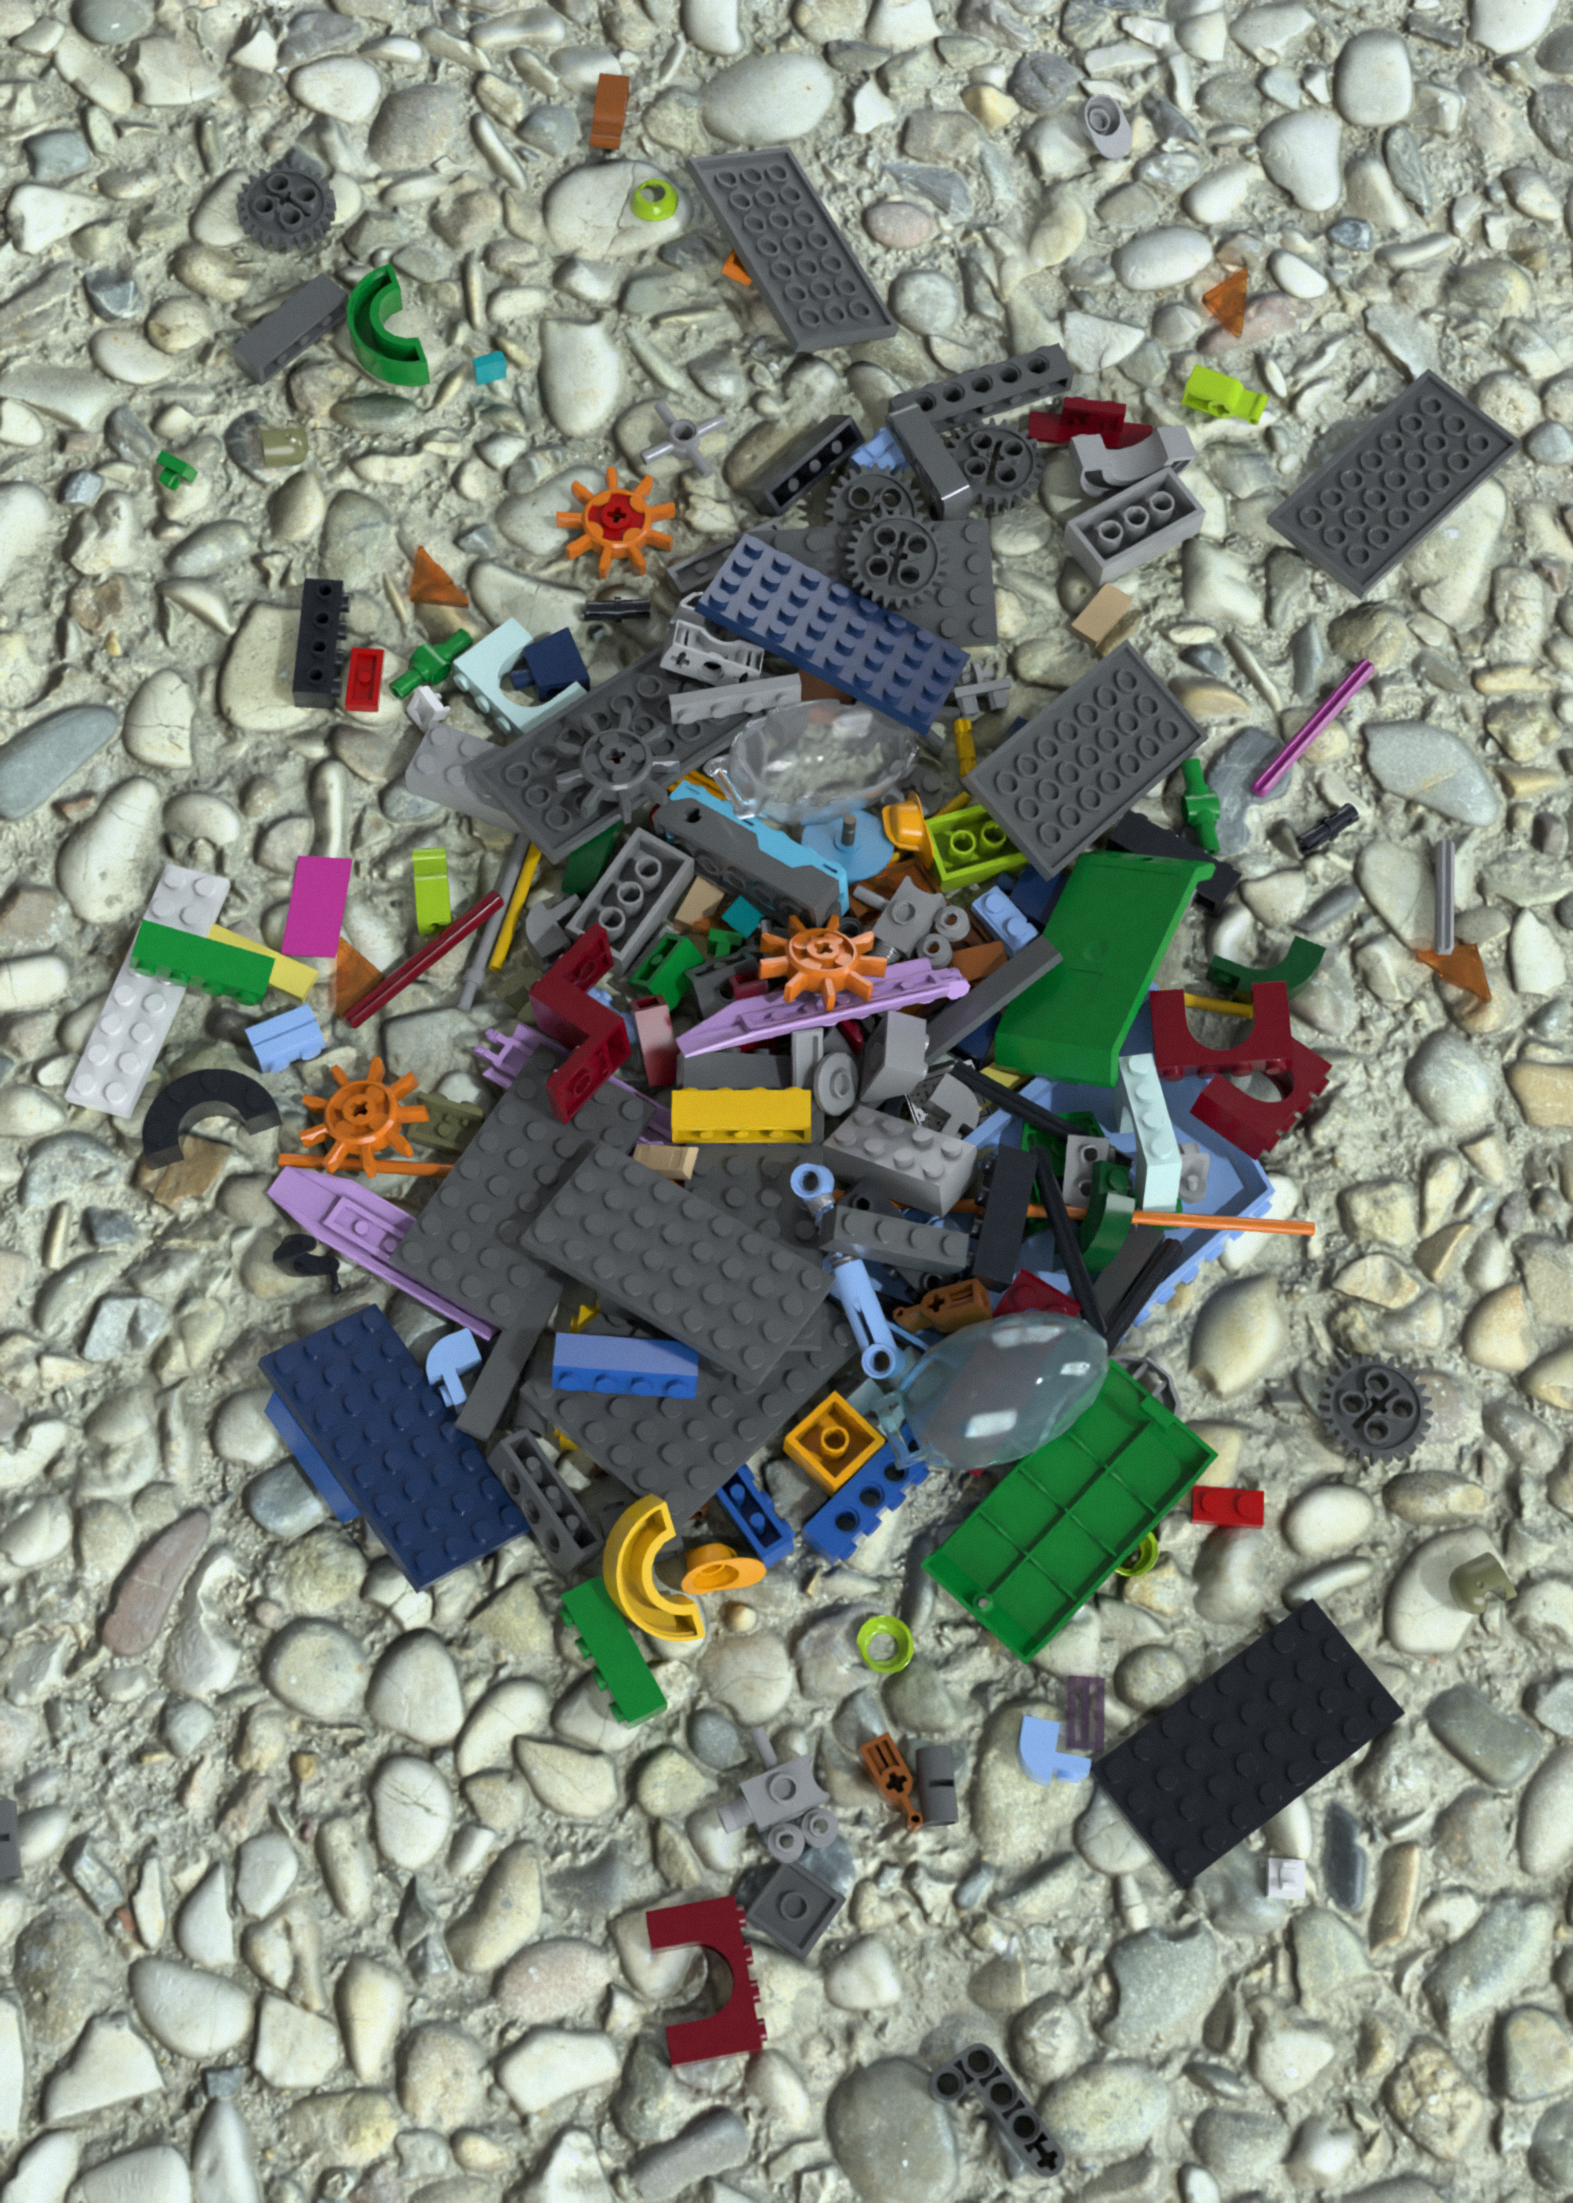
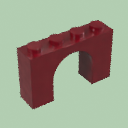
(656, 1037)
(1181, 1056)
(1255, 1123)
(717, 1927)

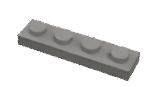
(699, 570)
(734, 699)

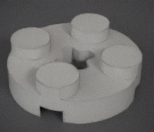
(922, 782)

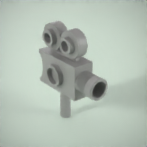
(909, 919)
(778, 1798)

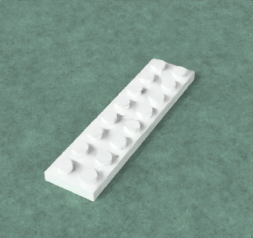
(141, 1006)

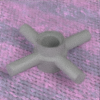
(683, 448)

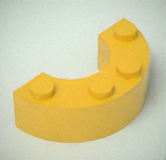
(628, 1573)

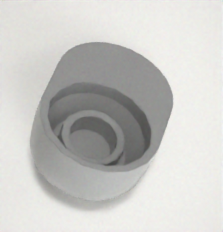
(1105, 125)

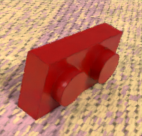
(365, 679)
(1227, 1507)

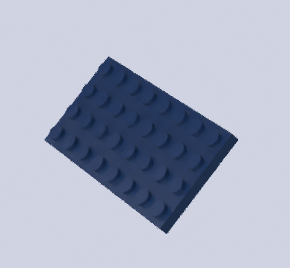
(833, 633)
(394, 1446)

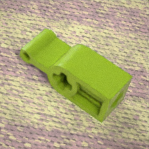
(1222, 396)
(431, 890)

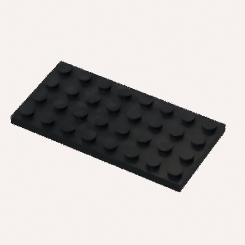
(1245, 1743)

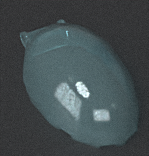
(996, 1390)

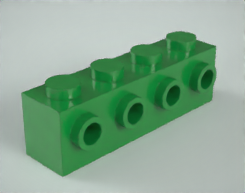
(201, 963)
(613, 1653)

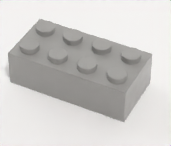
(1133, 526)
(444, 774)
(634, 896)
(902, 1160)

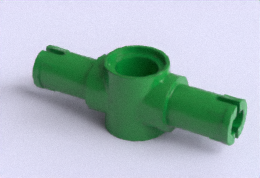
(430, 664)
(1200, 806)

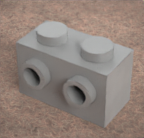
(1080, 1155)

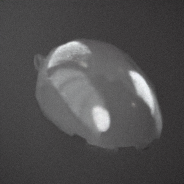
(813, 762)

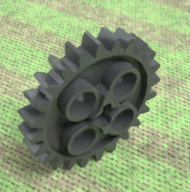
(286, 207)
(1022, 470)
(873, 487)
(870, 552)
(1397, 1433)

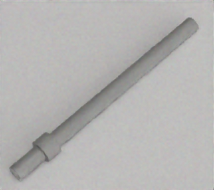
(474, 976)

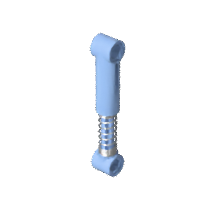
(851, 1282)

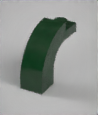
(589, 862)
(1296, 969)
(1106, 1219)

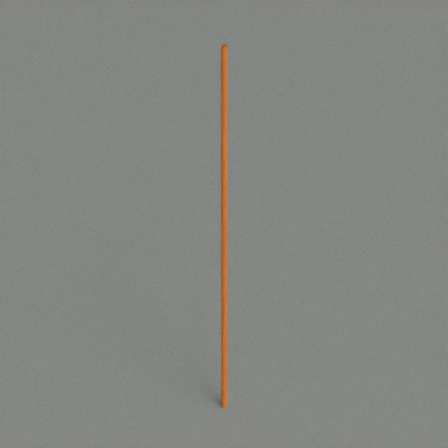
(961, 1205)

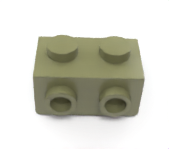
(450, 1123)

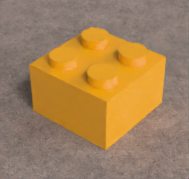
(833, 1443)

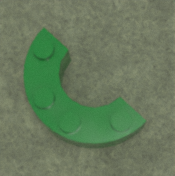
(376, 349)

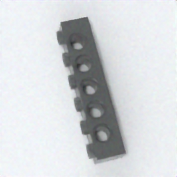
(1024, 387)

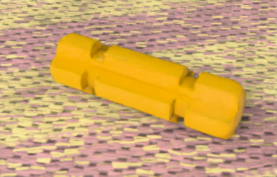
(964, 746)

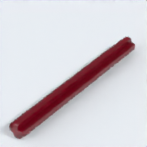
(423, 959)

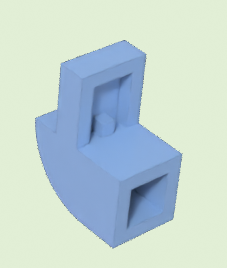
(450, 1360)
(1038, 1757)

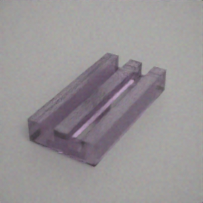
(1084, 1744)

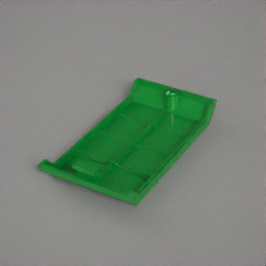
(1111, 939)
(1070, 1515)

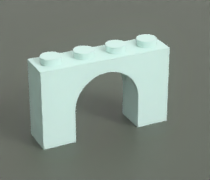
(485, 668)
(1143, 1110)

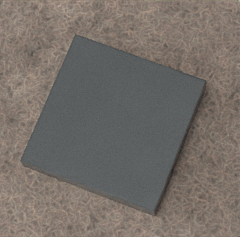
(794, 1908)

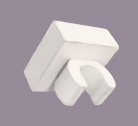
(426, 707)
(1285, 1878)

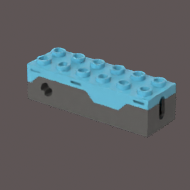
(751, 858)

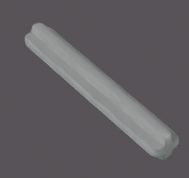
(1444, 897)

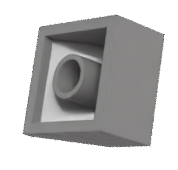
(894, 1057)

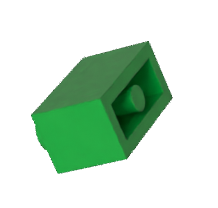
(665, 968)

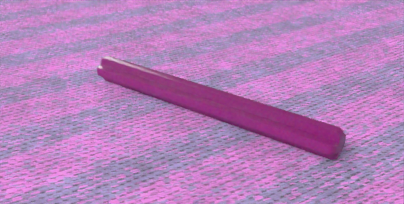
(1312, 728)

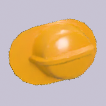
(907, 828)
(719, 1568)

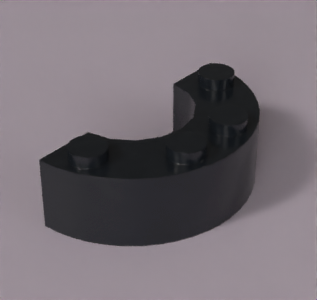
(199, 1097)

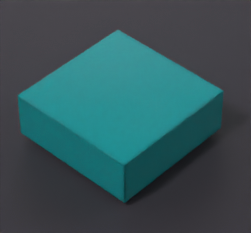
(489, 368)
(743, 916)

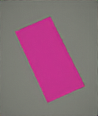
(316, 906)

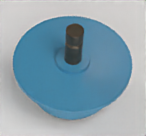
(853, 842)

